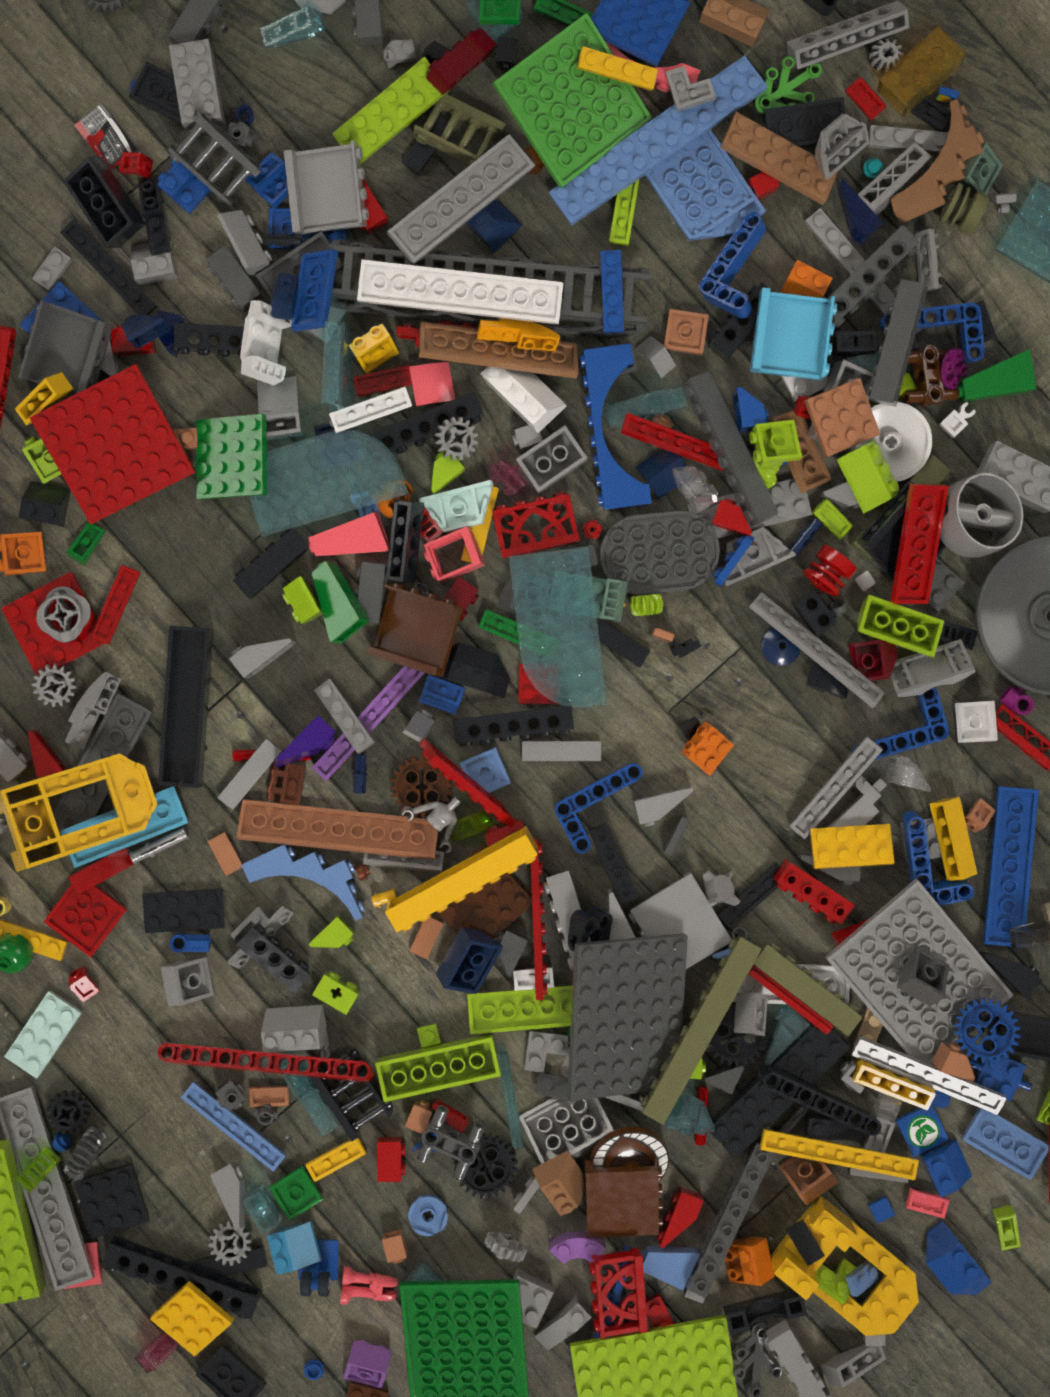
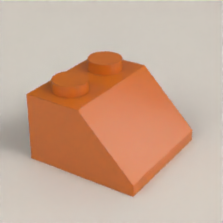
(806, 281)

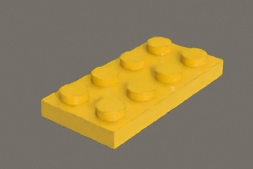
(851, 846)

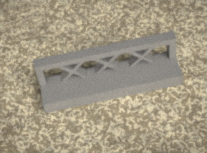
(902, 180)

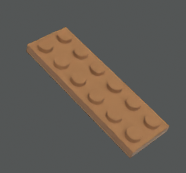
(776, 157)

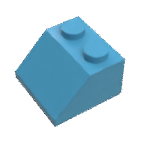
(293, 1247)

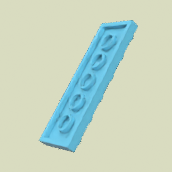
(166, 816)

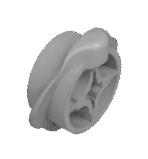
(44, 617)

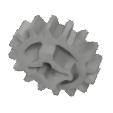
(460, 445)
(51, 676)
(505, 1246)
(236, 1248)

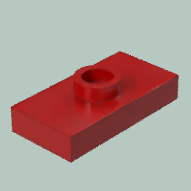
(865, 99)

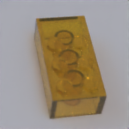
(921, 71)

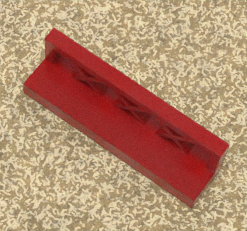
(1019, 741)

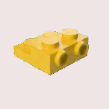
(374, 348)

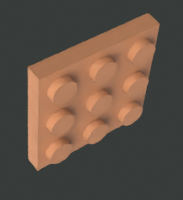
(842, 417)

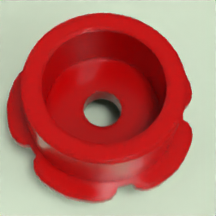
(592, 534)

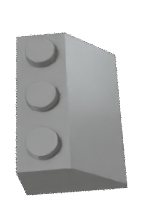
(245, 241)
(294, 1028)

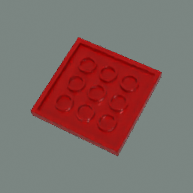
(39, 646)

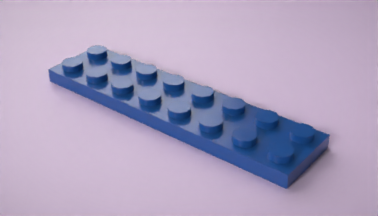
(1010, 863)

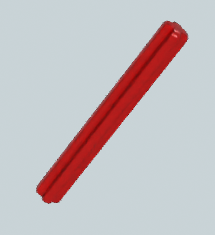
(790, 999)

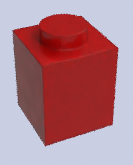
(763, 185)

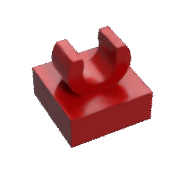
(801, 409)

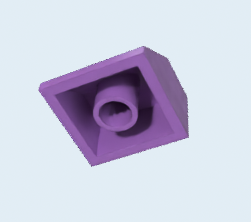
(368, 1363)

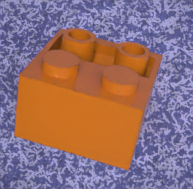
(749, 1261)

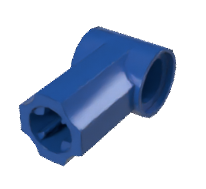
(192, 942)

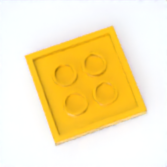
(192, 1318)

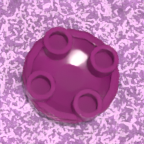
(952, 368)

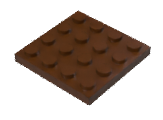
(490, 908)

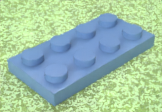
(1006, 1142)

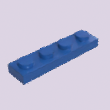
(612, 291)

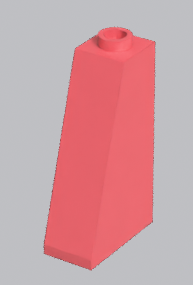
(353, 537)

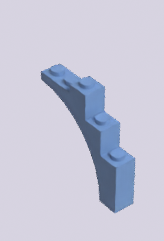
(335, 877)

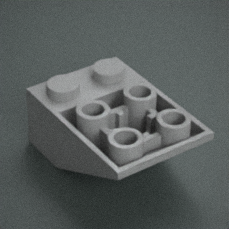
(281, 408)

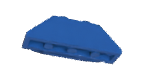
(953, 1263)

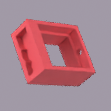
(472, 547)

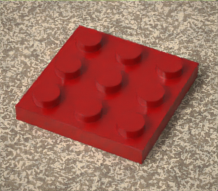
(85, 918)

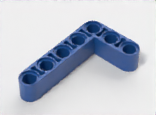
(730, 266)
(960, 318)
(927, 729)
(591, 799)
(923, 867)

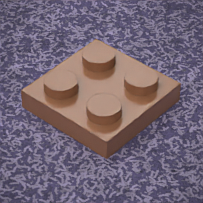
(686, 331)

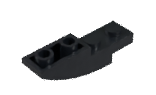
(155, 217)

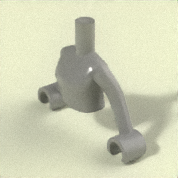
(439, 817)

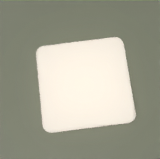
(865, 581)

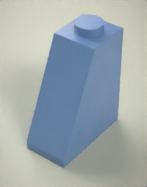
(670, 1264)

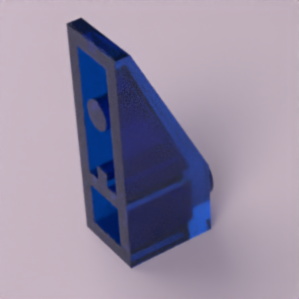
(859, 217)

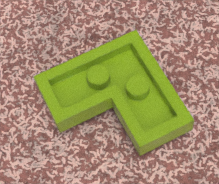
(835, 1283)

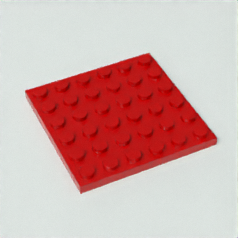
(113, 444)

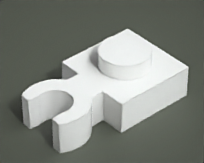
(955, 421)

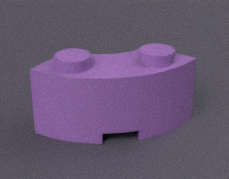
(576, 1245)

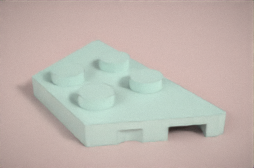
(459, 506)

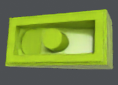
(1006, 1227)

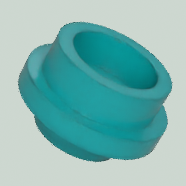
(872, 168)

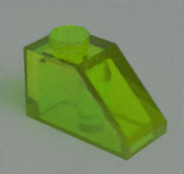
(471, 825)

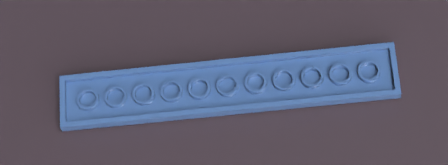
(657, 143)

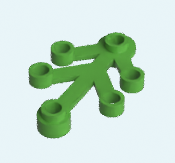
(785, 89)

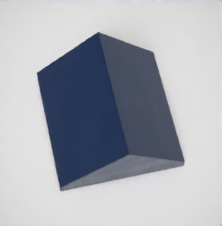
(658, 471)

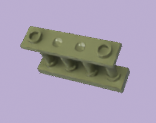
(459, 110)

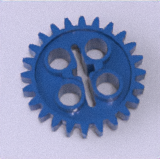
(1002, 1042)

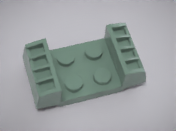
(609, 598)

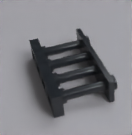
(342, 1111)

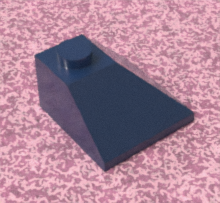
(494, 225)
(144, 329)

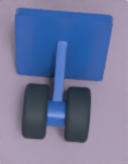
(319, 1274)

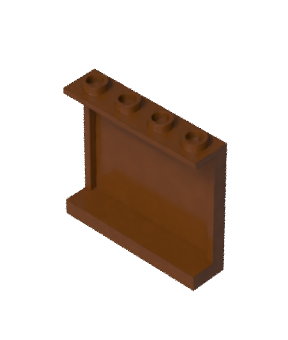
(416, 630)
(623, 1200)

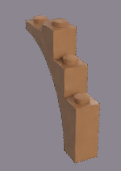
(929, 190)

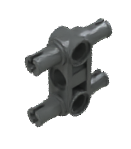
(451, 1142)

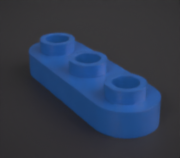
(732, 559)

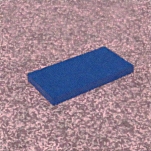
(281, 223)
(314, 290)

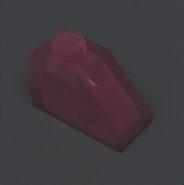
(156, 1352)

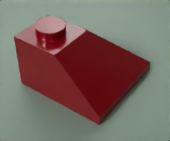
(874, 658)

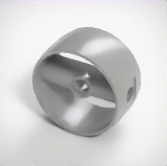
(1004, 518)

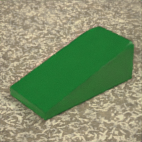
(85, 543)

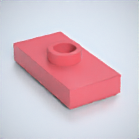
(927, 1202)

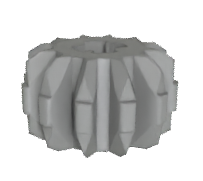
(882, 48)

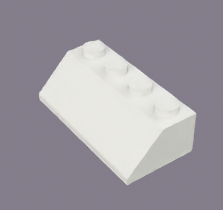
(525, 395)

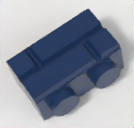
(284, 296)

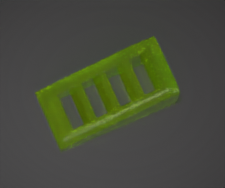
(26, 1182)

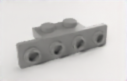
(271, 925)

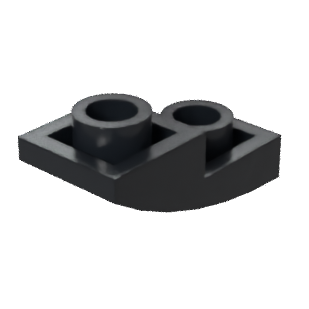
(825, 682)

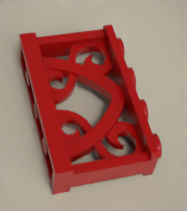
(561, 537)
(637, 1311)

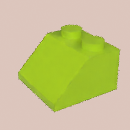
(302, 599)

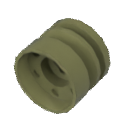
(965, 209)

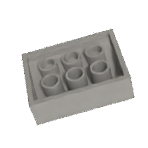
(566, 1126)

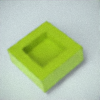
(428, 1035)

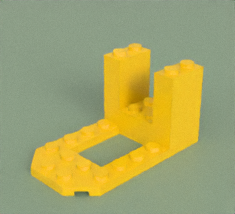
(34, 824)
(888, 1302)

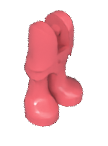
(376, 1283)

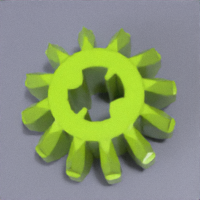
(646, 604)

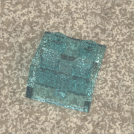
(690, 1117)

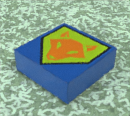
(946, 95)

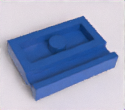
(442, 694)

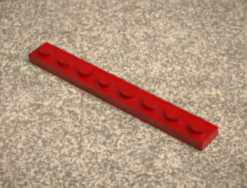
(538, 927)

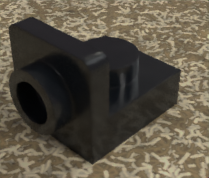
(688, 647)

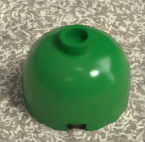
(14, 953)

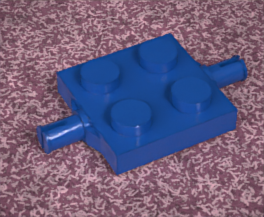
(1001, 1076)

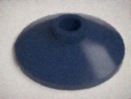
(773, 653)

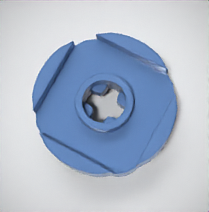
(434, 1224)

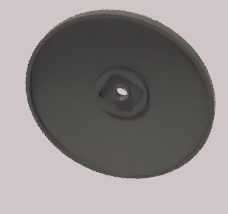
(1014, 615)

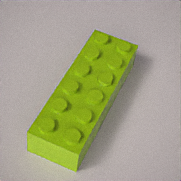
(438, 1067)

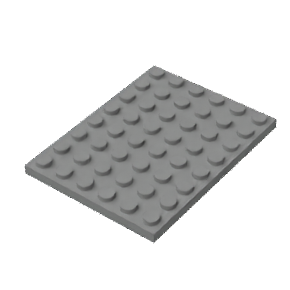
(880, 947)

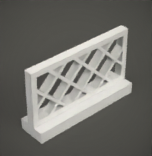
(370, 409)

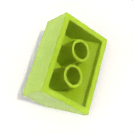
(868, 476)

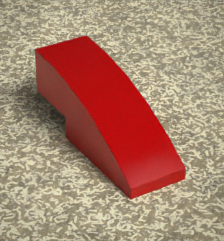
(101, 871)

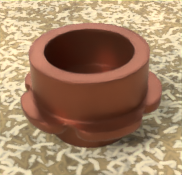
(362, 871)

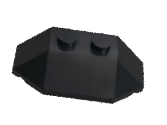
(476, 669)

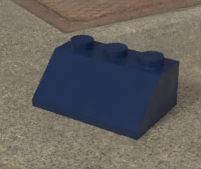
(468, 961)

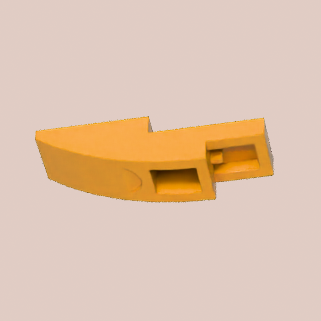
(525, 334)

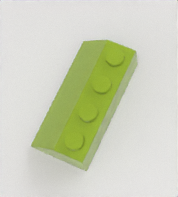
(899, 625)

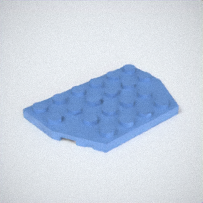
(704, 190)

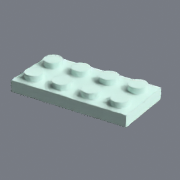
(43, 1034)

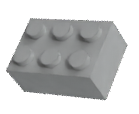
(551, 460)

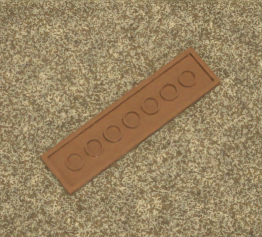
(462, 346)

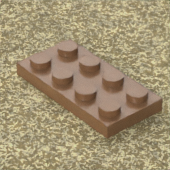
(811, 469)

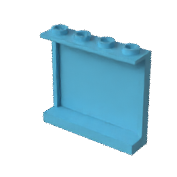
(793, 335)

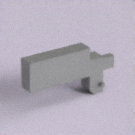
(862, 808)

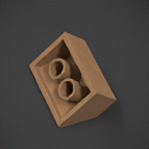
(735, 18)
(561, 1182)

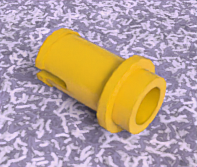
(383, 898)

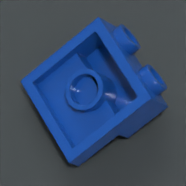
(183, 187)

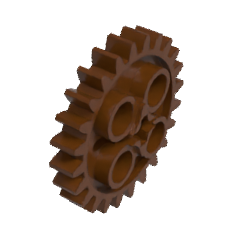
(404, 786)

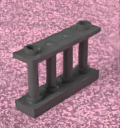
(218, 139)

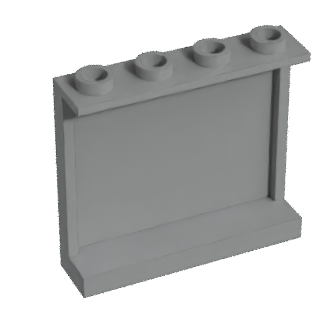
(326, 189)
(682, 910)

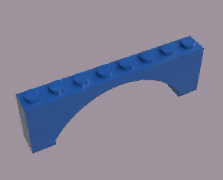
(602, 369)

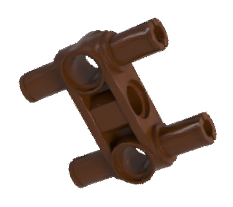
(928, 377)

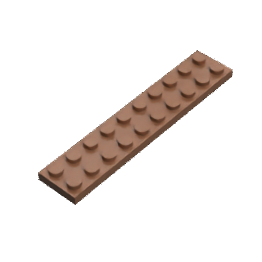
(337, 829)

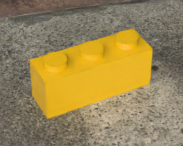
(46, 394)

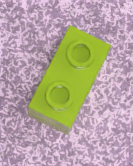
(344, 999)

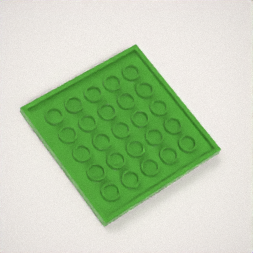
(566, 110)

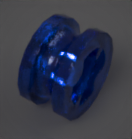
(242, 108)

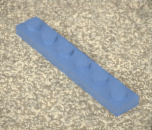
(234, 1126)

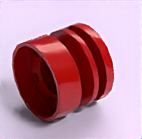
(832, 567)

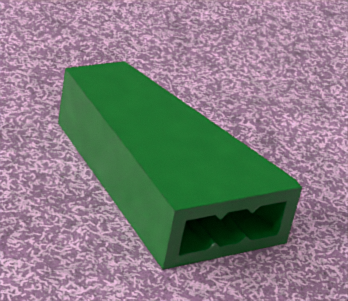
(1003, 379)
(338, 603)

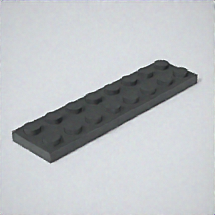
(115, 735)

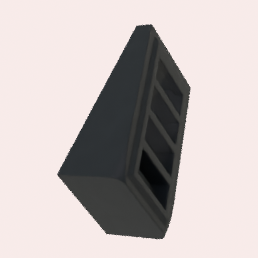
(958, 628)

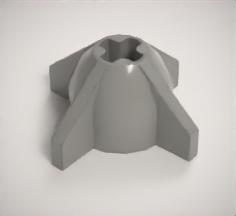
(719, 889)

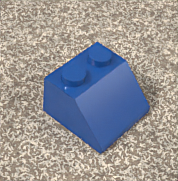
(748, 410)
(946, 1167)

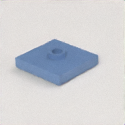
(487, 770)

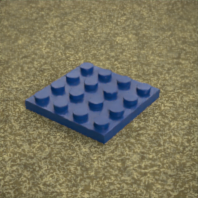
(640, 26)

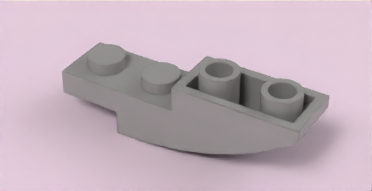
(92, 703)

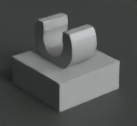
(1003, 201)

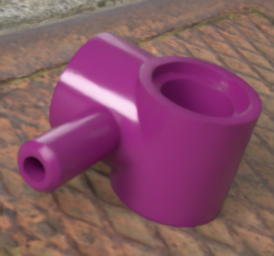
(1012, 696)

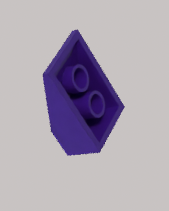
(310, 741)

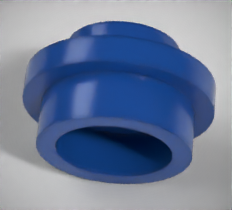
(61, 1142)
(314, 1369)

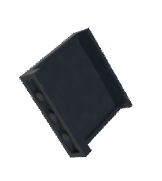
(883, 536)

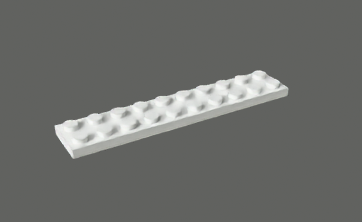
(460, 292)

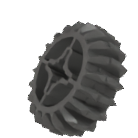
(85, 1153)

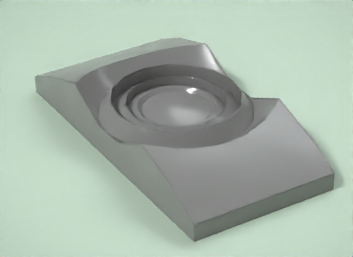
(920, 673)

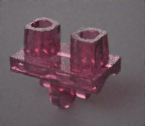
(509, 476)

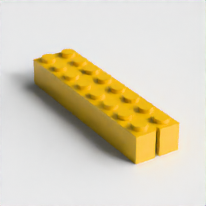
(462, 879)

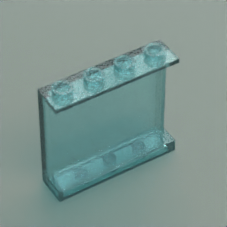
(336, 366)

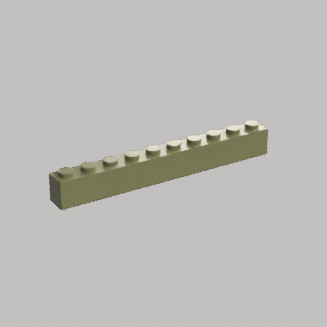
(700, 1030)

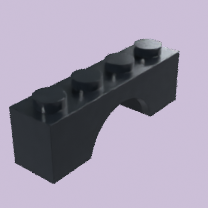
(745, 1314)

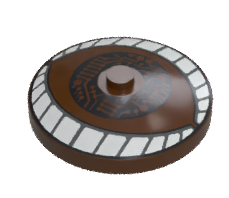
(630, 1148)

